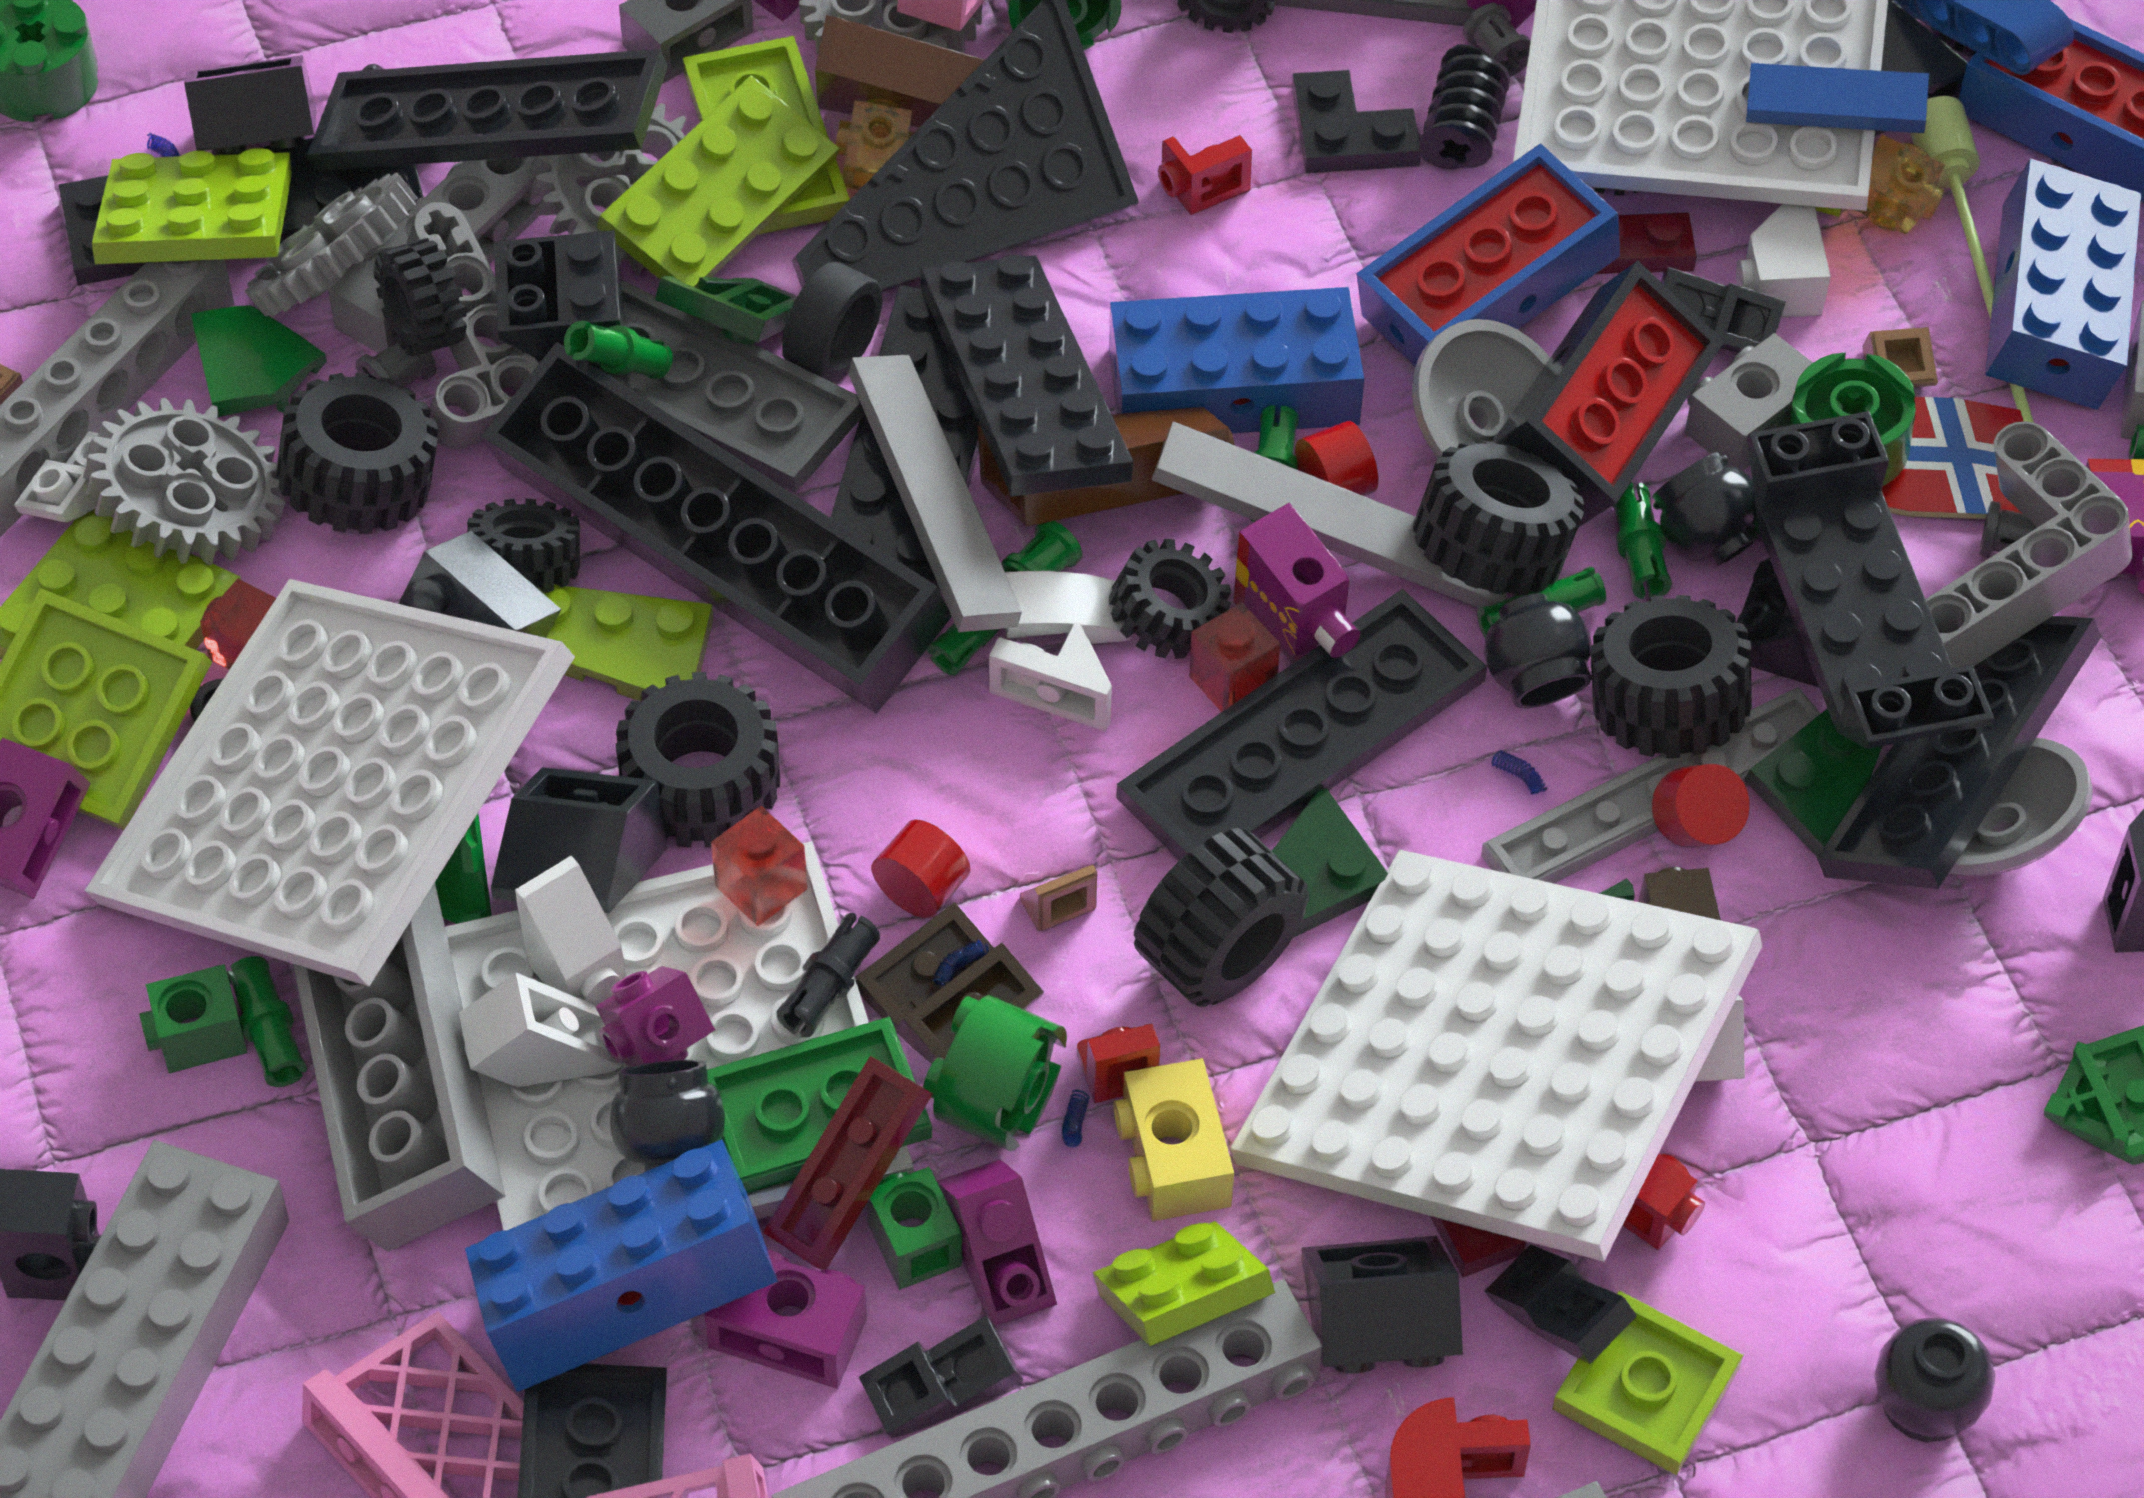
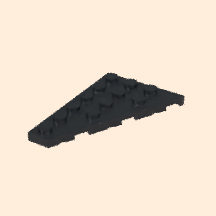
(993, 168)

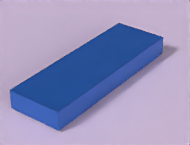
(1837, 98)

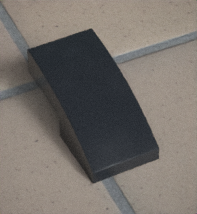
(1731, 311)
(1559, 1305)
(941, 1382)

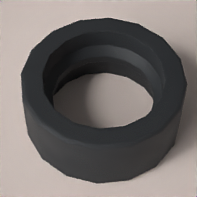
(832, 321)

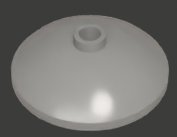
(1476, 374)
(2032, 813)

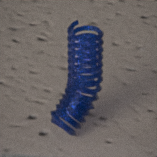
(157, 146)
(1534, 782)
(962, 954)
(1072, 1122)

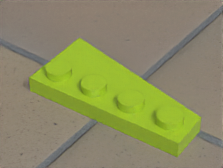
(630, 637)

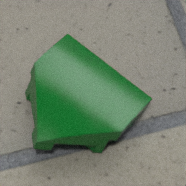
(251, 358)
(2105, 1095)

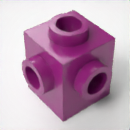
(653, 1017)

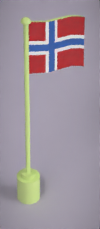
(1953, 439)

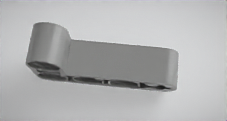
(482, 367)

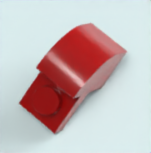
(1437, 1452)

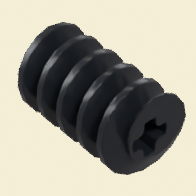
(1464, 109)

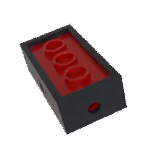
(1613, 386)

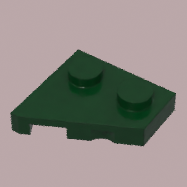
(741, 306)
(1813, 779)
(1331, 860)

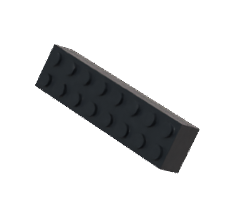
(718, 527)

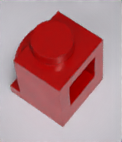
(1665, 1203)

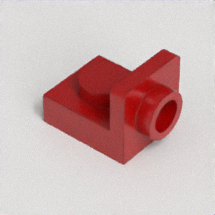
(1207, 176)
(1112, 1054)

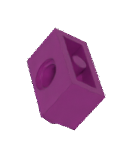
(50, 799)
(807, 1345)

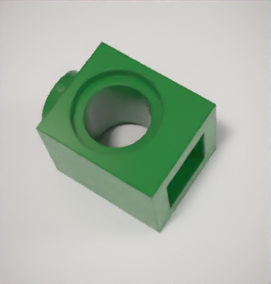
(199, 995)
(918, 1251)

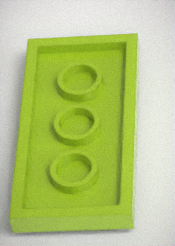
(781, 70)
(719, 186)

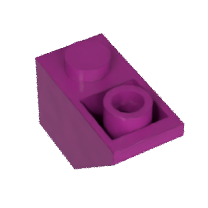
(999, 1241)

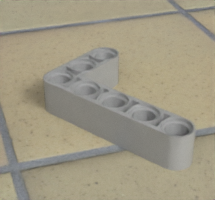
(2073, 550)

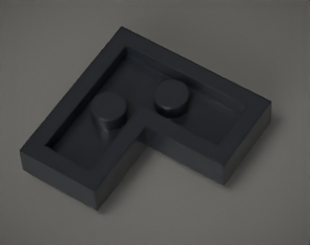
(1341, 138)

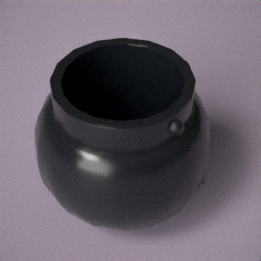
(1708, 510)
(1538, 651)
(665, 1111)
(1934, 1379)

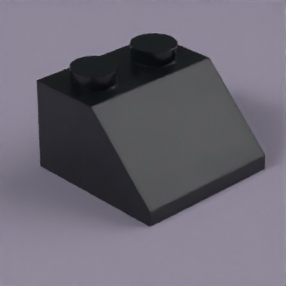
(1383, 1303)

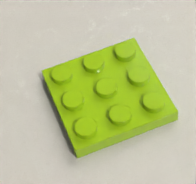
(193, 207)
(120, 581)
(97, 698)

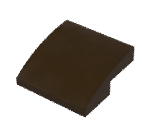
(922, 1011)

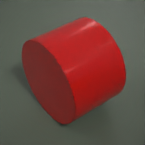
(1339, 457)
(1700, 805)
(920, 868)

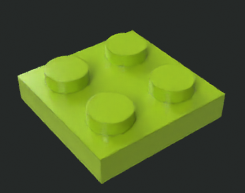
(1183, 1282)
(1651, 1387)

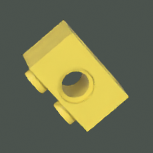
(1177, 1104)

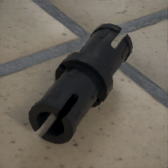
(828, 975)

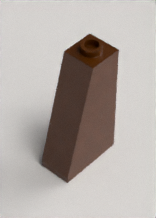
(872, 63)
(1144, 439)

